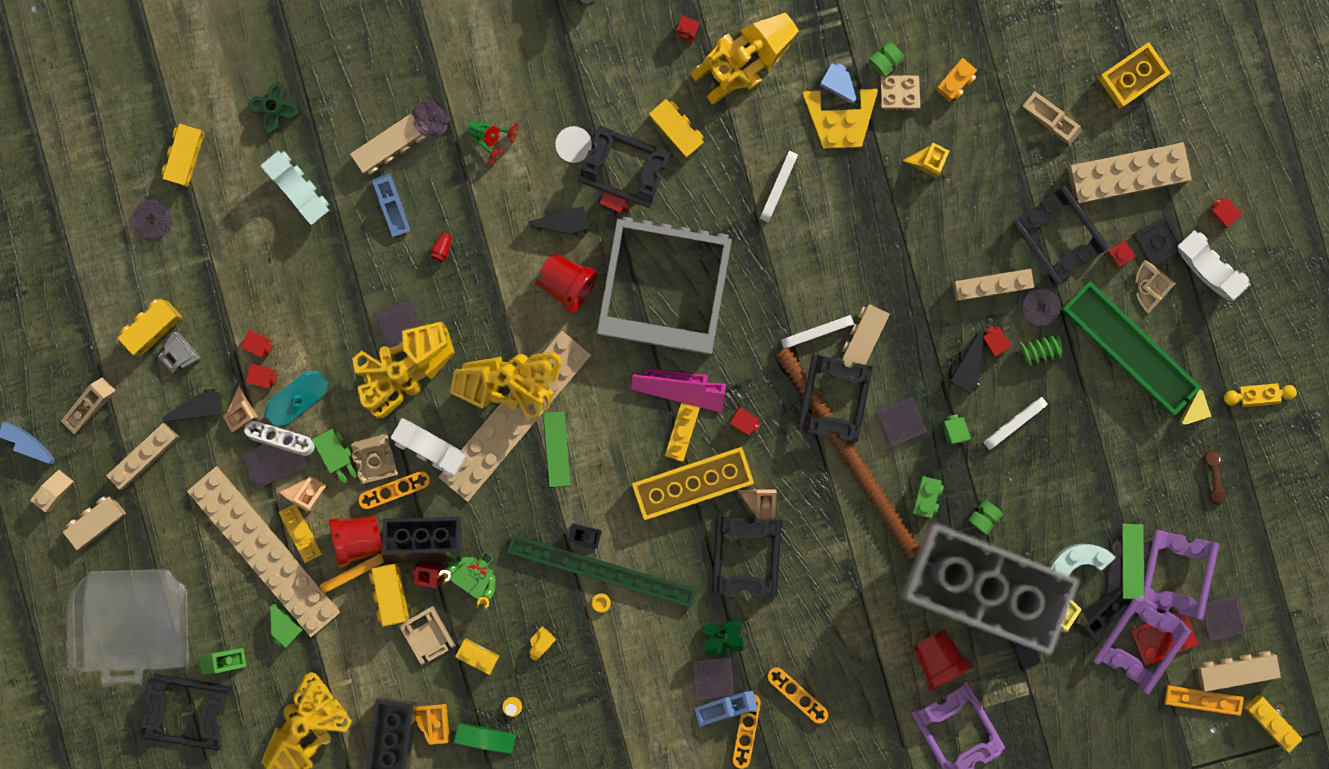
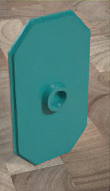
(296, 398)

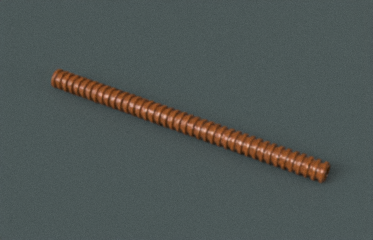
(852, 458)

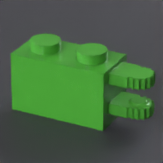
(334, 453)

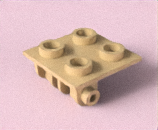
(900, 92)

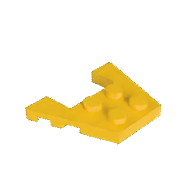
(841, 127)

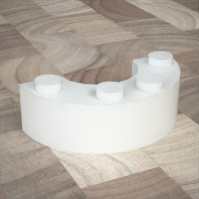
(1210, 269)
(429, 447)

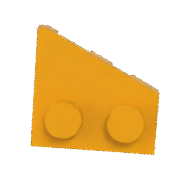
(434, 723)

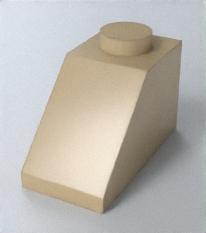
(52, 491)

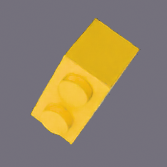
(477, 656)

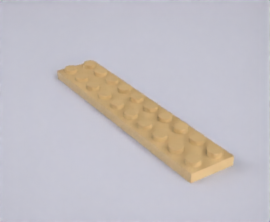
(508, 426)
(264, 551)

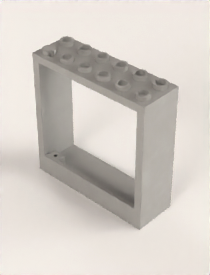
(657, 334)

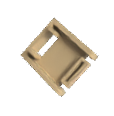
(429, 638)

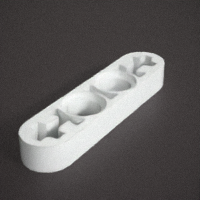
(778, 187)
(817, 332)
(1015, 423)
(280, 435)

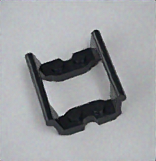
(596, 159)
(1082, 253)
(837, 369)
(740, 528)
(213, 708)

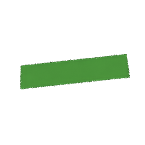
(557, 449)
(1133, 561)

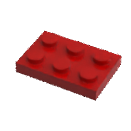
(1155, 644)

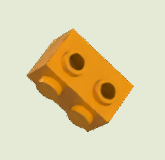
(959, 76)

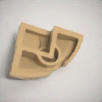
(1152, 285)

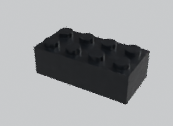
(422, 540)
(392, 734)

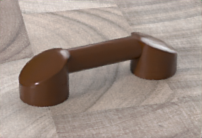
(1213, 459)

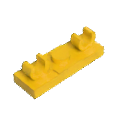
(682, 431)
(300, 533)

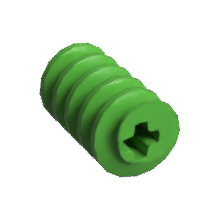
(1042, 349)

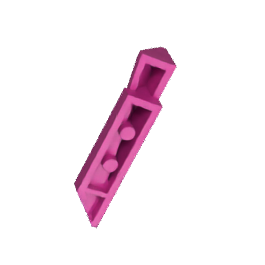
(681, 387)

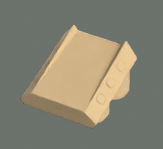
(374, 459)

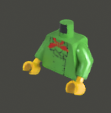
(473, 577)

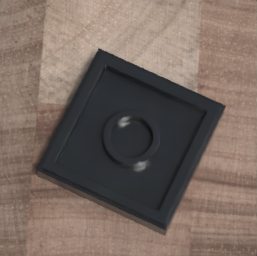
(1158, 241)

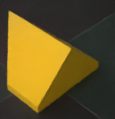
(929, 159)

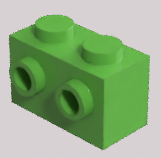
(926, 497)

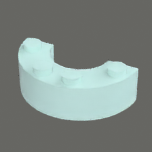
(295, 187)
(1079, 555)

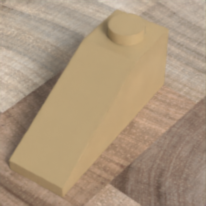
(88, 405)

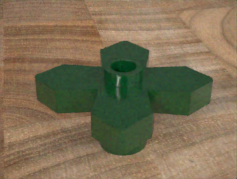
(275, 97)
(723, 640)

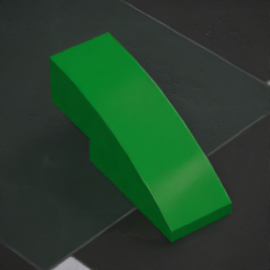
(485, 738)

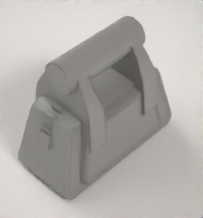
(180, 351)

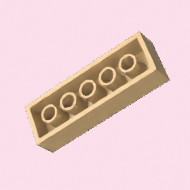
(1129, 173)

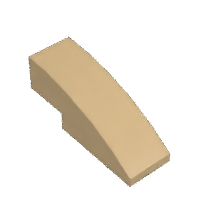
(1052, 118)

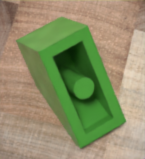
(956, 429)
(283, 627)
(222, 661)

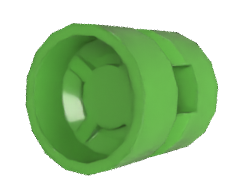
(888, 57)
(985, 517)

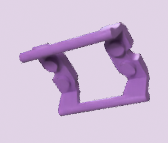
(1179, 545)
(1134, 668)
(954, 703)

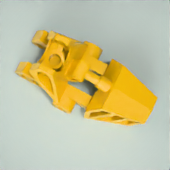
(768, 37)
(428, 352)
(481, 381)
(314, 712)

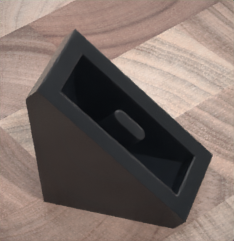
(584, 536)
(1026, 654)

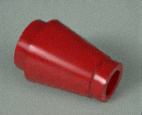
(441, 247)

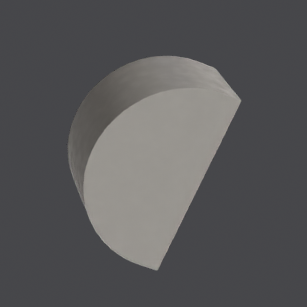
(990, 588)

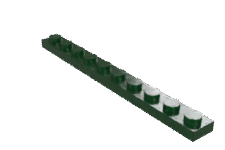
(602, 570)

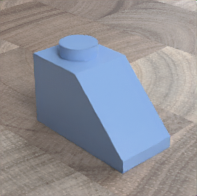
(839, 82)

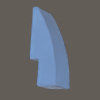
(391, 204)
(25, 443)
(726, 708)

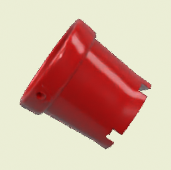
(567, 281)
(355, 539)
(940, 659)

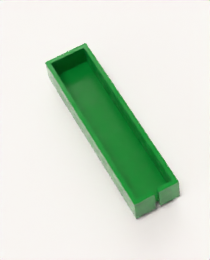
(1130, 348)

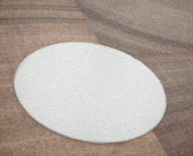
(573, 144)

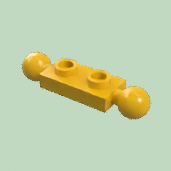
(1260, 395)

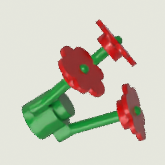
(479, 130)

